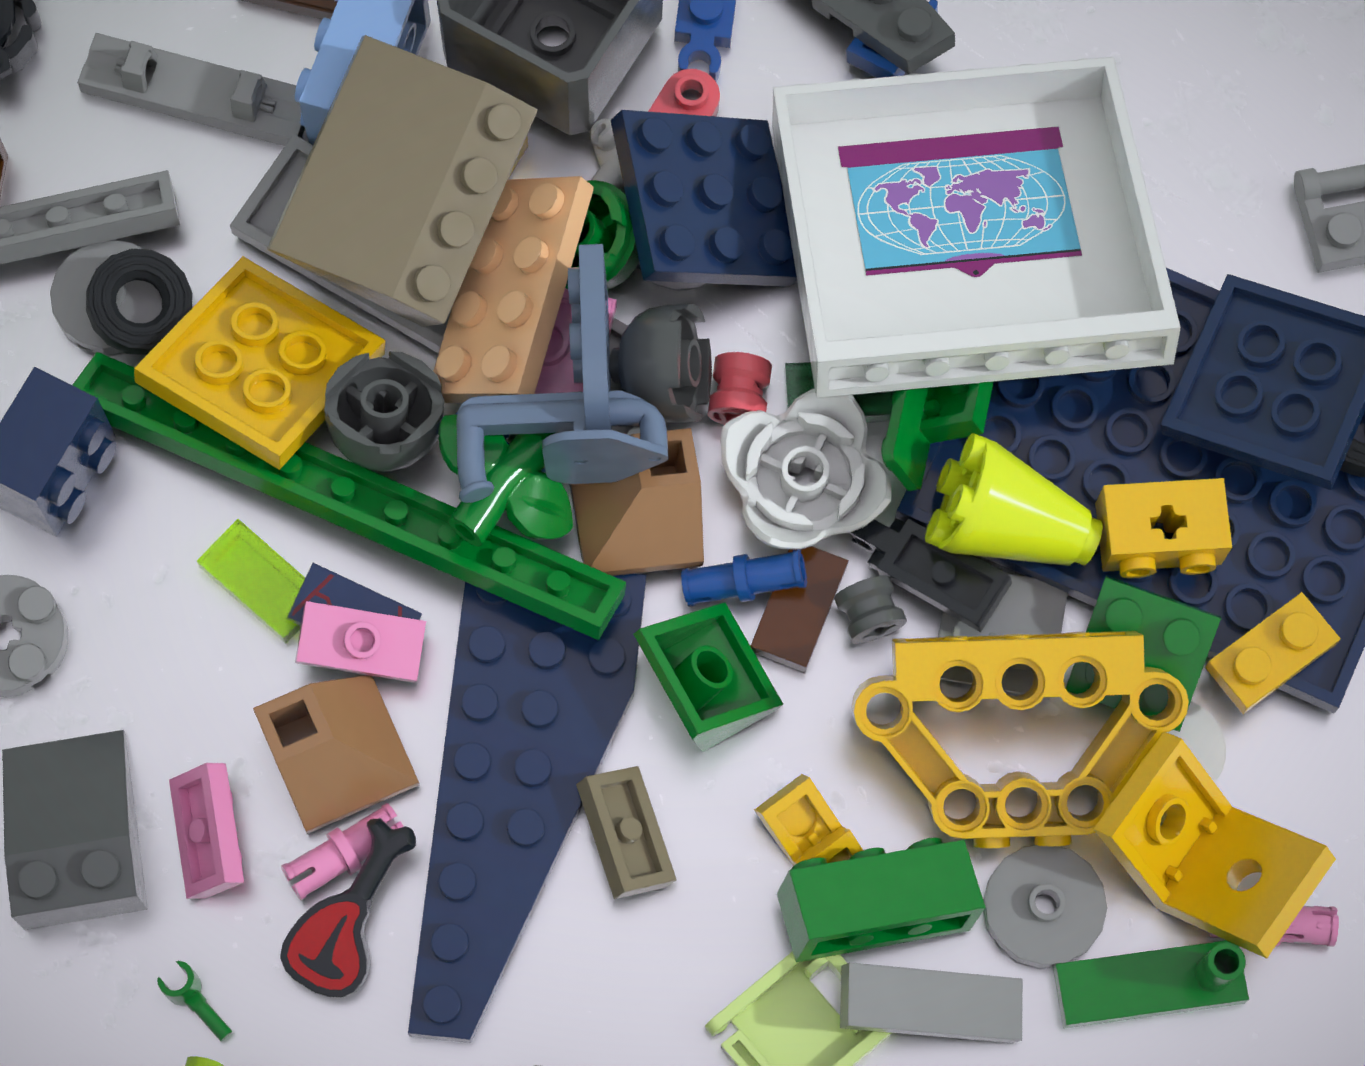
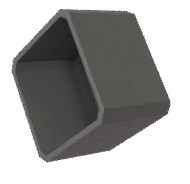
(564, 82)

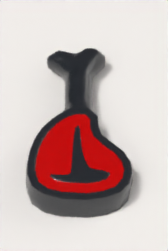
(328, 941)

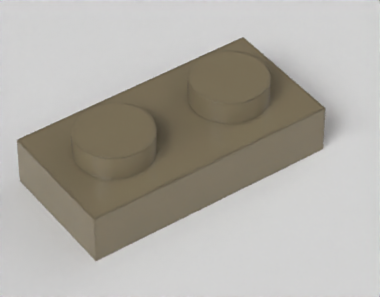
(626, 832)

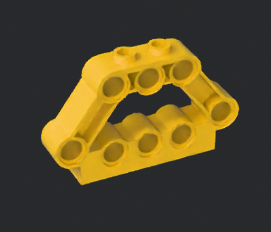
(1104, 765)

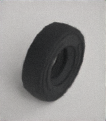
(142, 266)

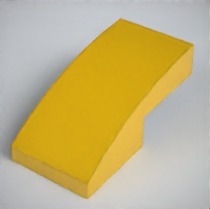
(805, 824)

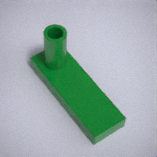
(1150, 983)

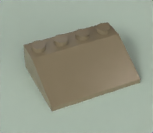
(402, 181)

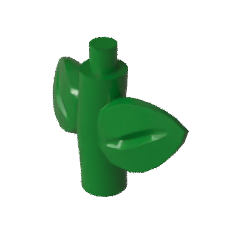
(521, 488)

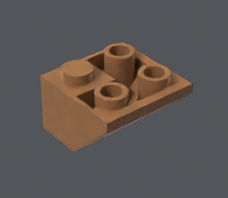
(646, 518)
(335, 749)

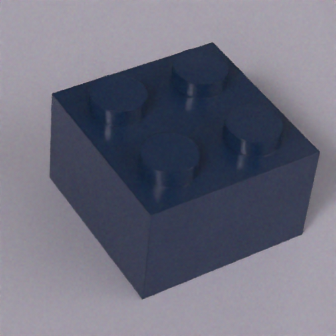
(50, 450)

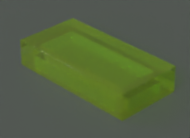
(254, 577)

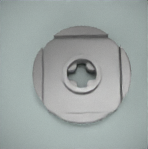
(42, 634)

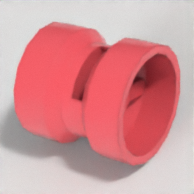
(740, 385)

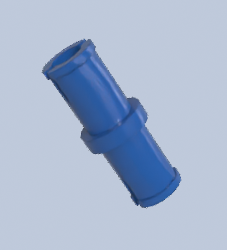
(744, 578)

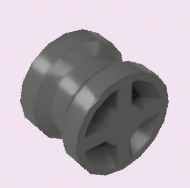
(870, 609)

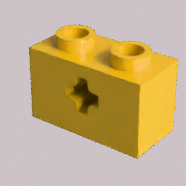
(1188, 508)

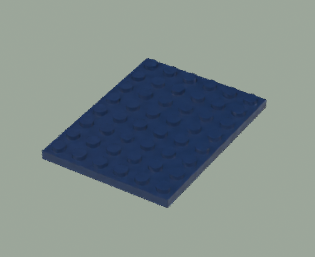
(1108, 432)

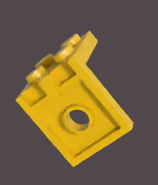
(1207, 849)

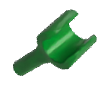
(196, 1002)

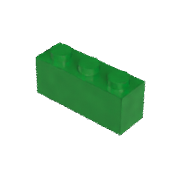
(879, 898)

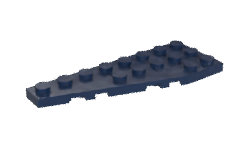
(522, 729)

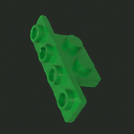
(931, 417)

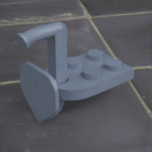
(586, 445)

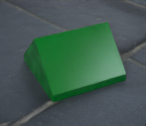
(709, 673)

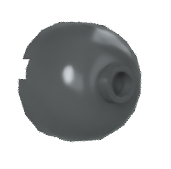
(665, 361)
(384, 410)

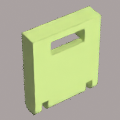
(790, 1022)

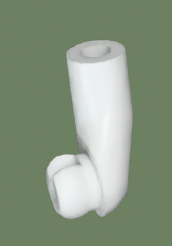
(606, 153)

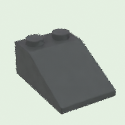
(71, 831)

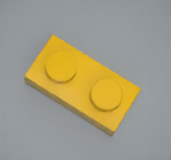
(1272, 653)

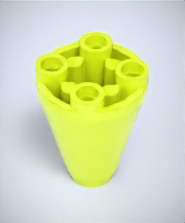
(1008, 511)

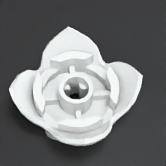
(814, 434)

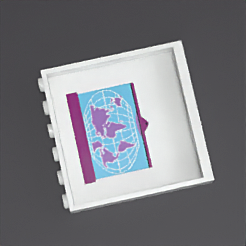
(971, 227)

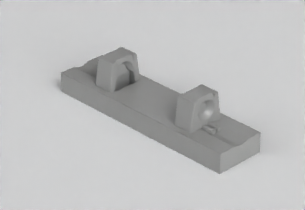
(191, 89)

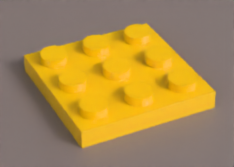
(255, 361)

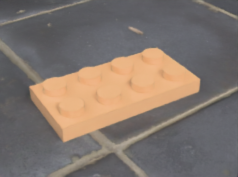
(513, 290)

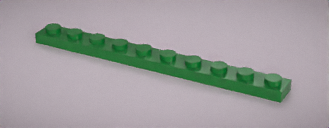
(368, 506)

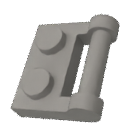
(1333, 232)

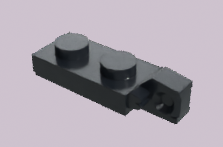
(950, 581)

